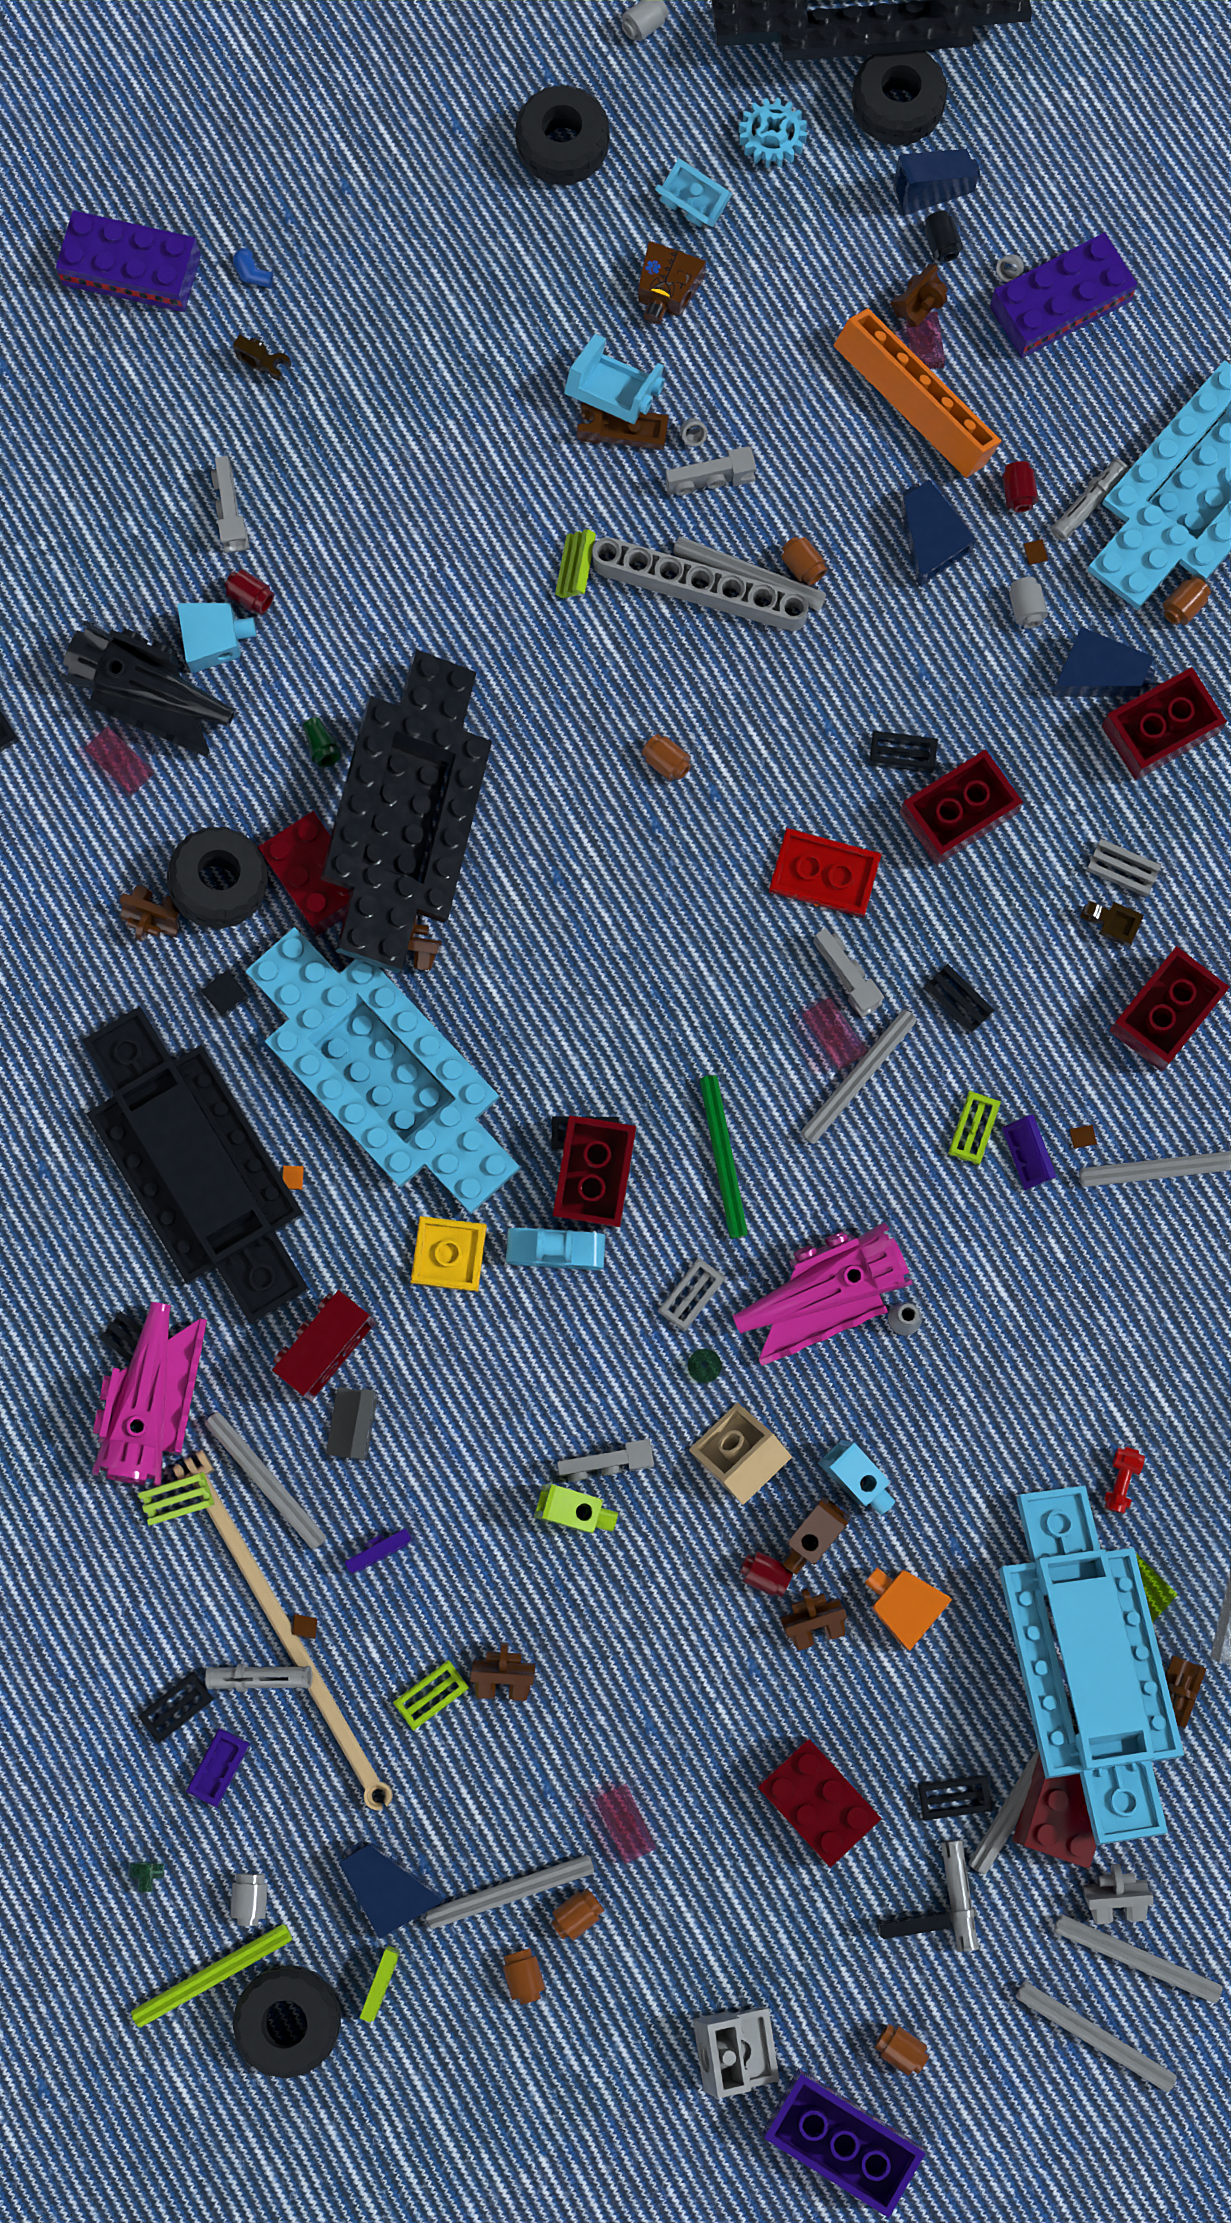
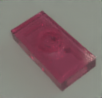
(926, 341)
(119, 761)
(834, 1033)
(625, 1823)

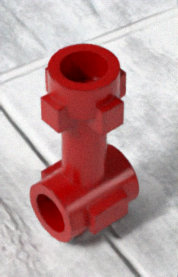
(1128, 1462)

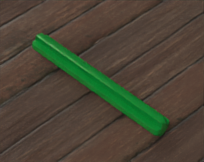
(723, 1157)

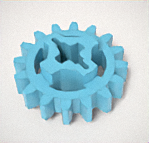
(772, 134)

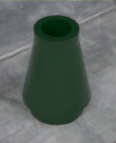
(321, 743)

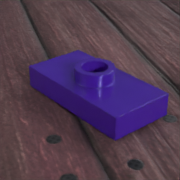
(1029, 1152)
(378, 1549)
(218, 1767)

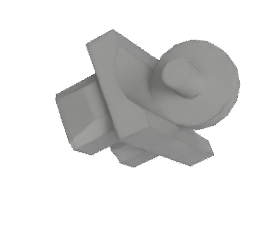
(1116, 1892)

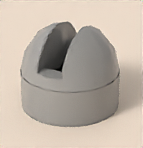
(1009, 273)
(694, 436)

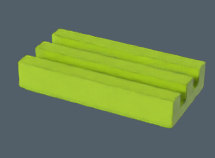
(575, 564)
(965, 1154)
(150, 1506)
(455, 1676)
(380, 1984)

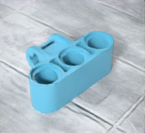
(555, 1248)

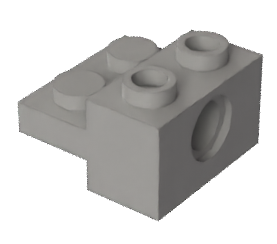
(736, 2051)

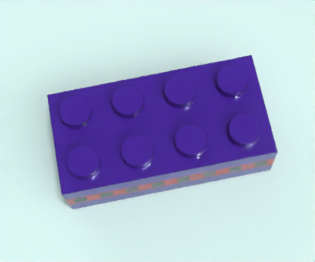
(128, 261)
(1063, 295)
(843, 2142)

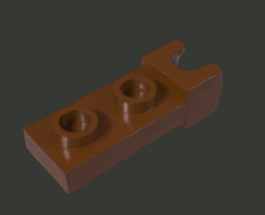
(646, 432)

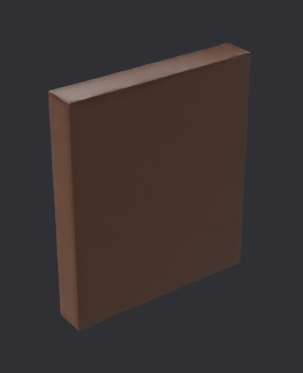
(1035, 552)
(1083, 1136)
(304, 1626)

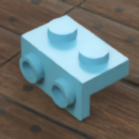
(694, 193)

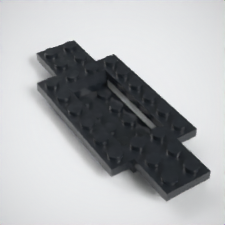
(859, 28)
(391, 809)
(184, 1170)

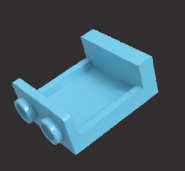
(612, 384)

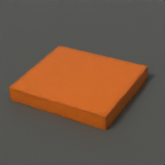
(293, 1176)

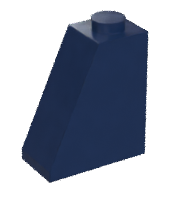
(934, 178)
(933, 532)
(1103, 668)
(386, 1888)

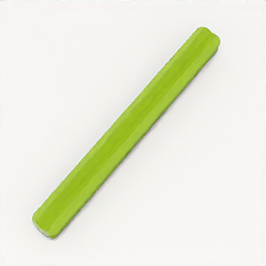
(211, 1975)

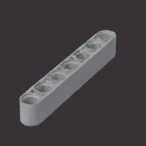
(710, 596)

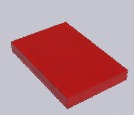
(825, 872)

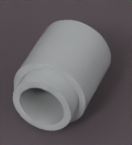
(644, 18)
(1028, 602)
(249, 1899)

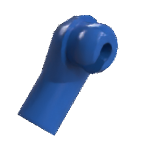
(247, 270)

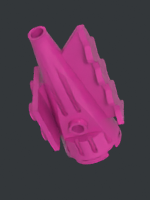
(821, 1297)
(152, 1394)

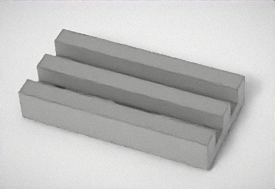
(1129, 857)
(674, 1317)

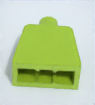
(560, 1504)

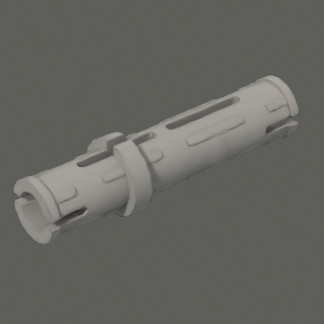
(1098, 489)
(239, 1677)
(959, 1896)

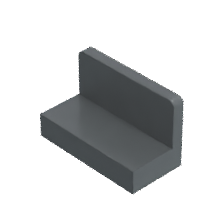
(352, 1423)

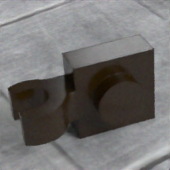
(255, 355)
(1117, 923)

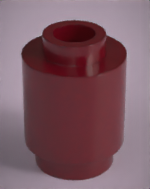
(1020, 486)
(249, 592)
(765, 1574)

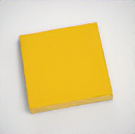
(448, 1254)

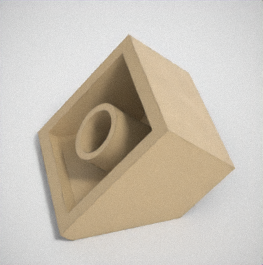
(740, 1453)

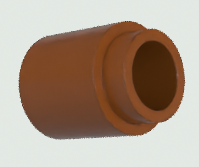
(804, 560)
(1186, 601)
(666, 757)
(577, 1914)
(523, 1976)
(901, 2049)

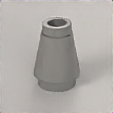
(900, 1325)

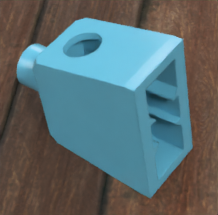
(212, 634)
(847, 1466)

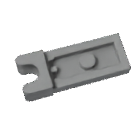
(737, 467)
(231, 525)
(863, 994)
(637, 1456)

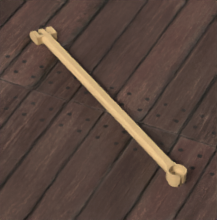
(284, 1631)

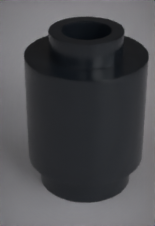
(943, 236)

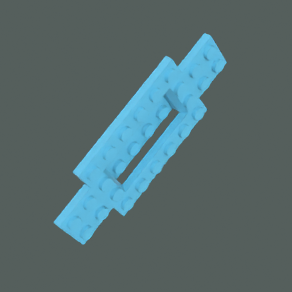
(1190, 512)
(373, 1080)
(1107, 1660)

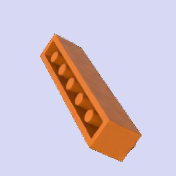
(917, 393)

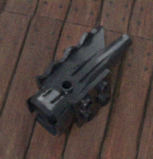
(147, 688)

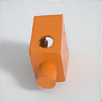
(906, 1605)

